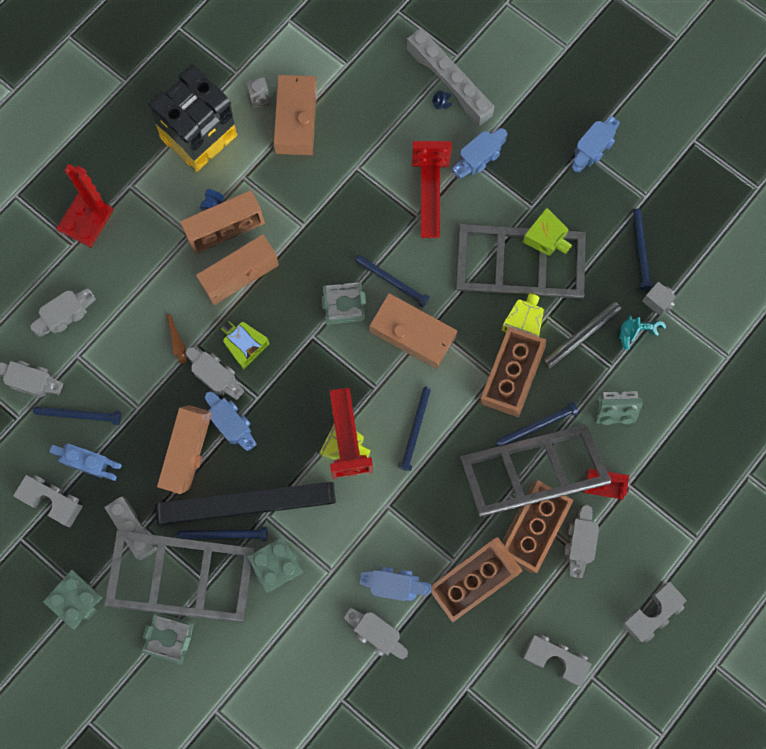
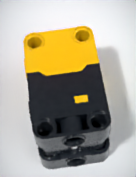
(194, 118)

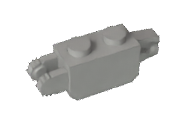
(62, 312)
(213, 374)
(29, 380)
(582, 542)
(377, 632)

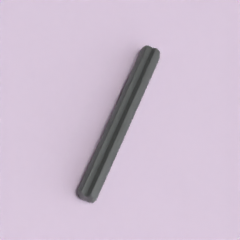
(582, 334)

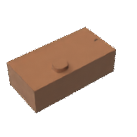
(295, 115)
(223, 222)
(238, 269)
(413, 331)
(513, 372)
(184, 449)
(535, 528)
(475, 579)

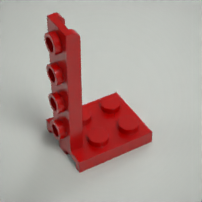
(430, 157)
(87, 212)
(350, 460)

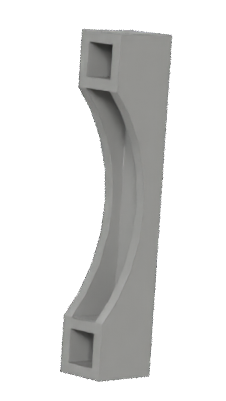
(432, 56)

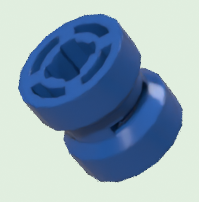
(212, 199)

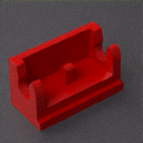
(616, 489)

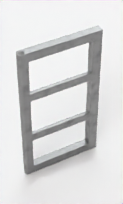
(541, 290)
(544, 440)
(198, 611)

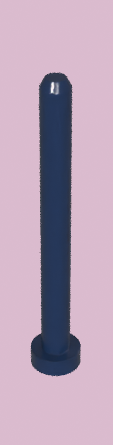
(393, 281)
(646, 284)
(571, 409)
(115, 417)
(405, 464)
(211, 534)

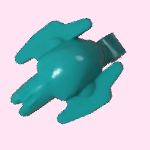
(631, 328)

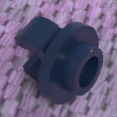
(439, 100)

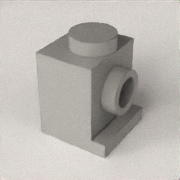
(258, 92)

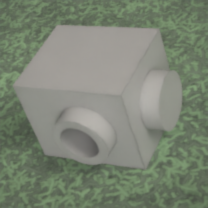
(660, 299)

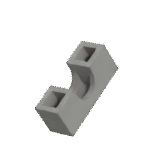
(63, 508)
(126, 520)
(668, 602)
(574, 666)

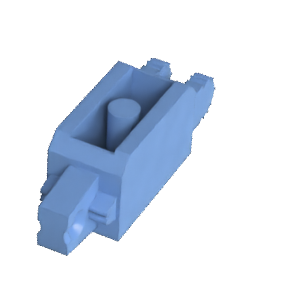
(594, 142)
(479, 153)
(229, 423)
(85, 461)
(394, 585)

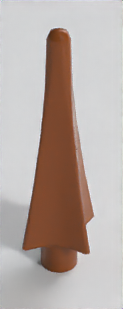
(178, 347)

